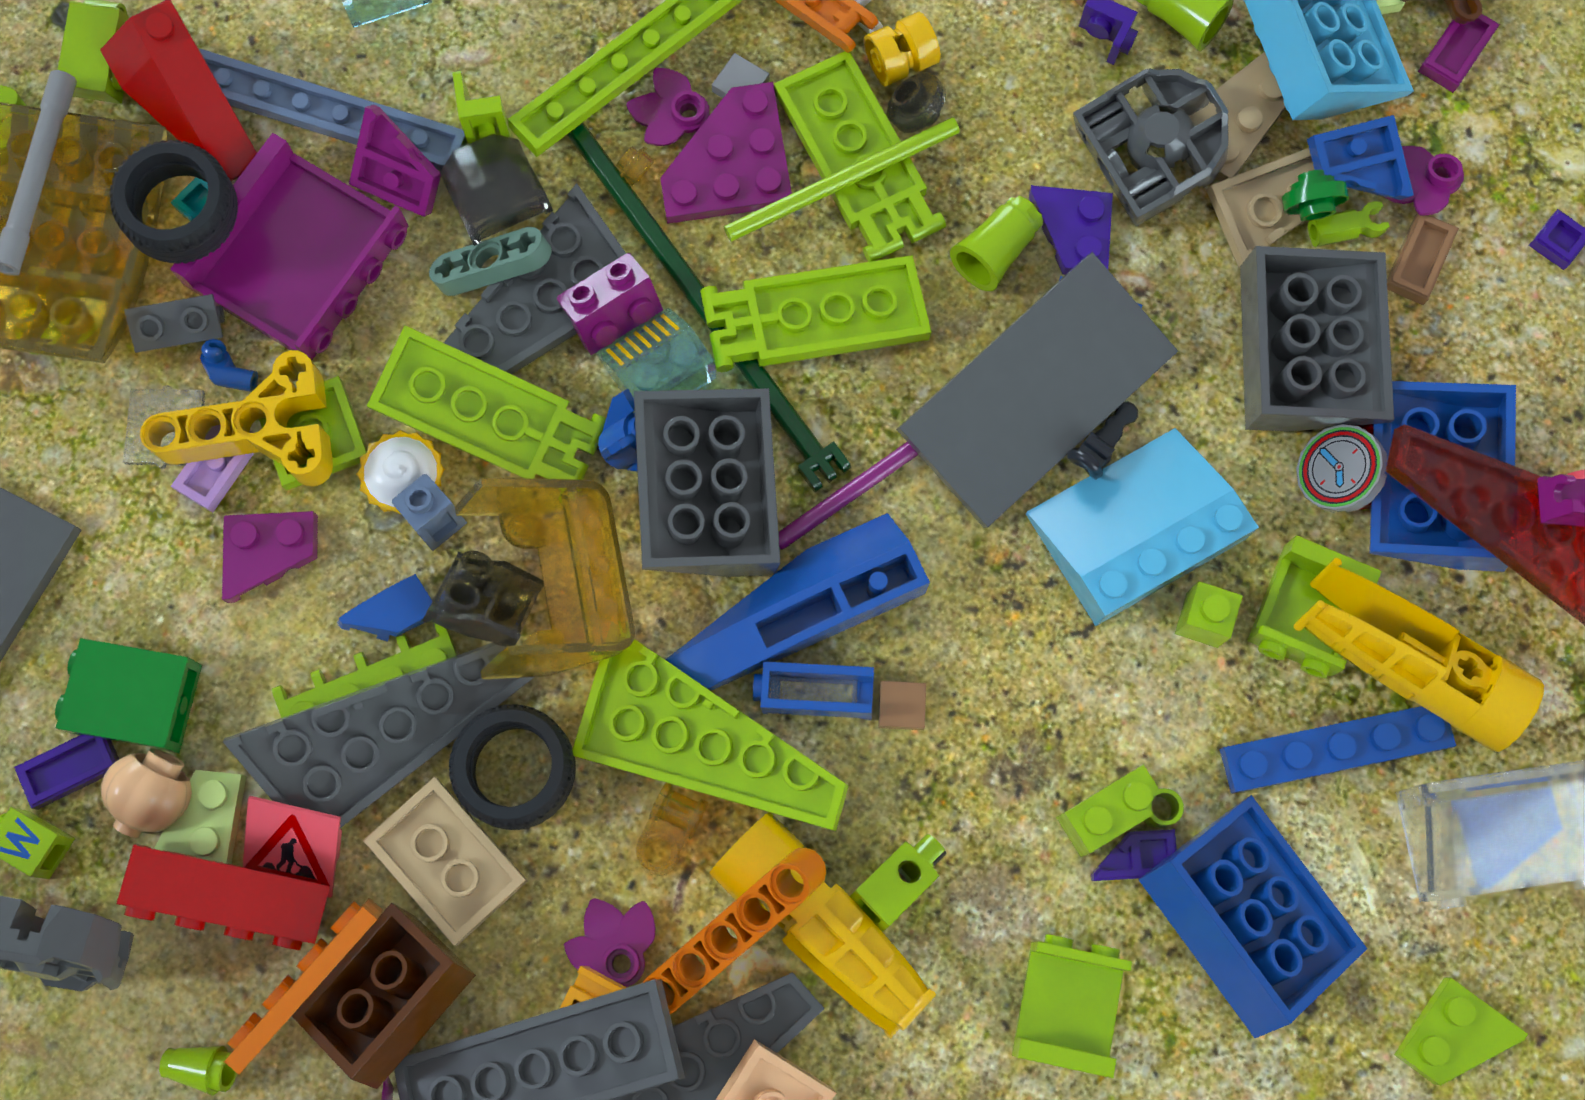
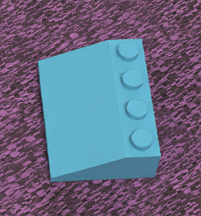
(1329, 55)
(1140, 525)

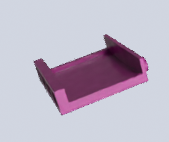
(296, 250)

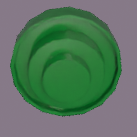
(1314, 196)

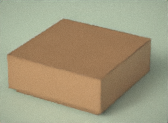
(902, 705)

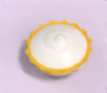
(396, 464)

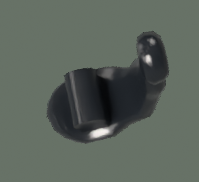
(1099, 447)

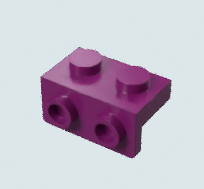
(610, 303)

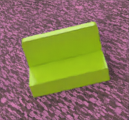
(479, 116)

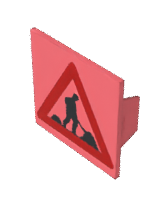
(292, 841)

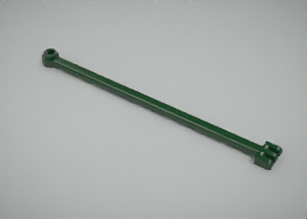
(814, 454)

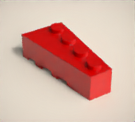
(222, 895)

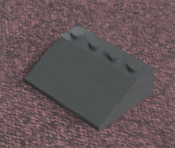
(1315, 339)
(706, 482)

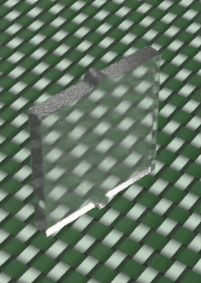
(149, 402)

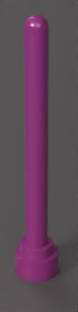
(846, 495)

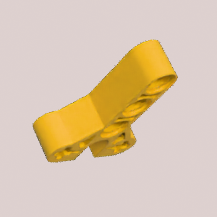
(272, 399)

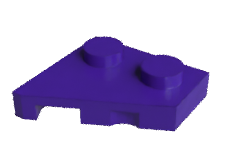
(1074, 223)

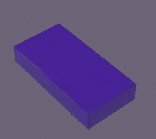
(65, 769)

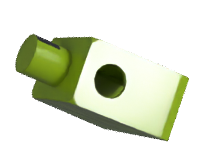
(885, 894)

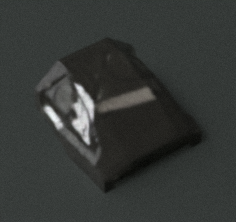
(493, 186)
(484, 599)

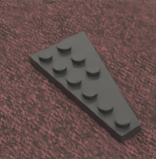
(521, 314)

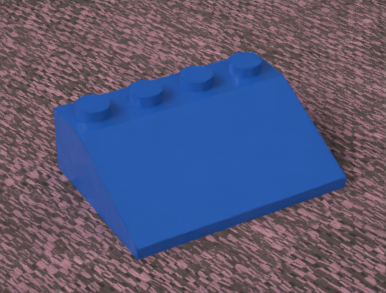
(1462, 413)
(1254, 917)

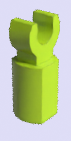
(1346, 225)

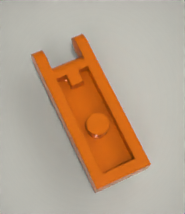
(832, 18)

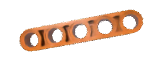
(747, 921)

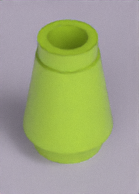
(199, 1068)

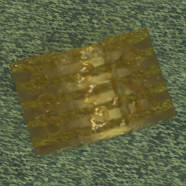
(77, 260)

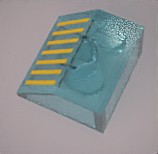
(659, 357)

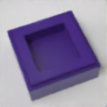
(1559, 239)

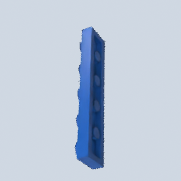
(1335, 748)

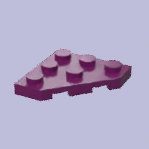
(731, 160)

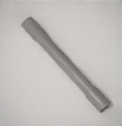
(54, 108)

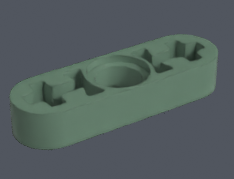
(517, 255)

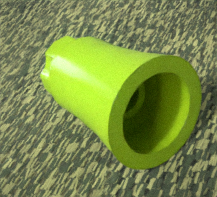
(1194, 19)
(996, 243)

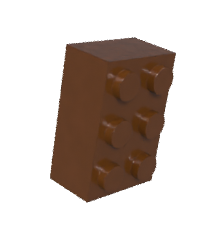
(383, 996)

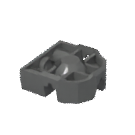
(1166, 125)
(65, 948)

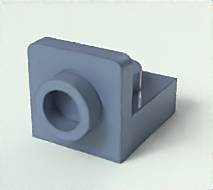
(428, 511)

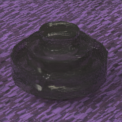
(916, 102)

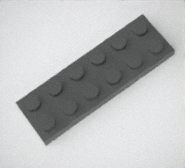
(571, 1053)

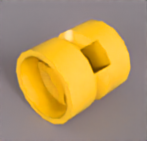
(906, 47)

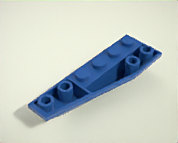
(808, 602)

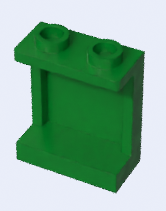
(128, 695)

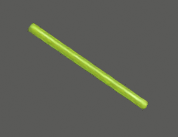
(841, 179)

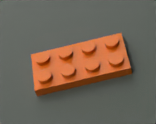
(292, 993)

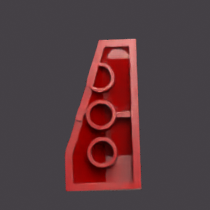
(171, 80)

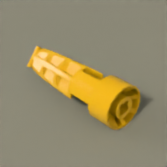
(1423, 658)
(830, 933)

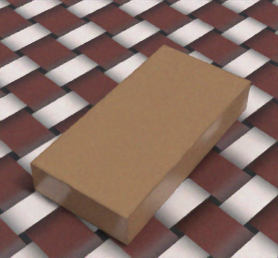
(1421, 258)

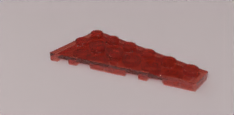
(1496, 509)

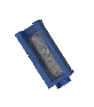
(815, 690)

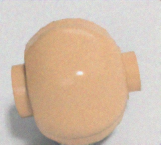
(146, 792)

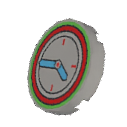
(1342, 468)

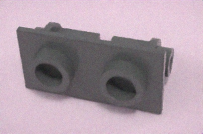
(175, 323)

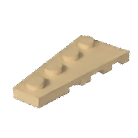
(1253, 108)
(1252, 204)

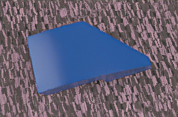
(390, 611)

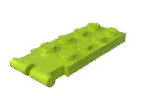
(844, 125)
(817, 313)
(483, 410)

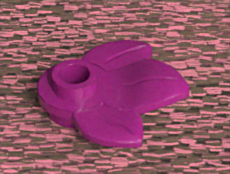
(663, 109)
(1431, 179)
(610, 935)

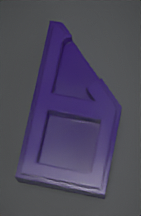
(1136, 855)

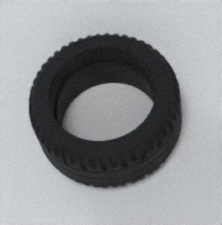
(152, 166)
(472, 741)

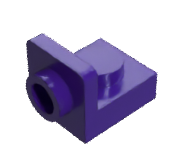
(1110, 21)

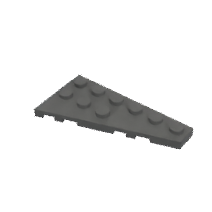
(368, 741)
(720, 1037)

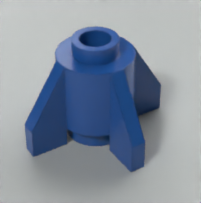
(618, 436)

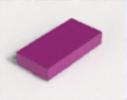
(1457, 51)

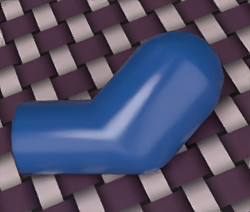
(222, 369)

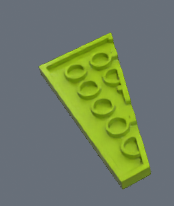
(676, 731)

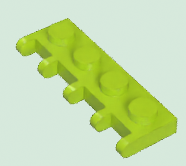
(368, 675)

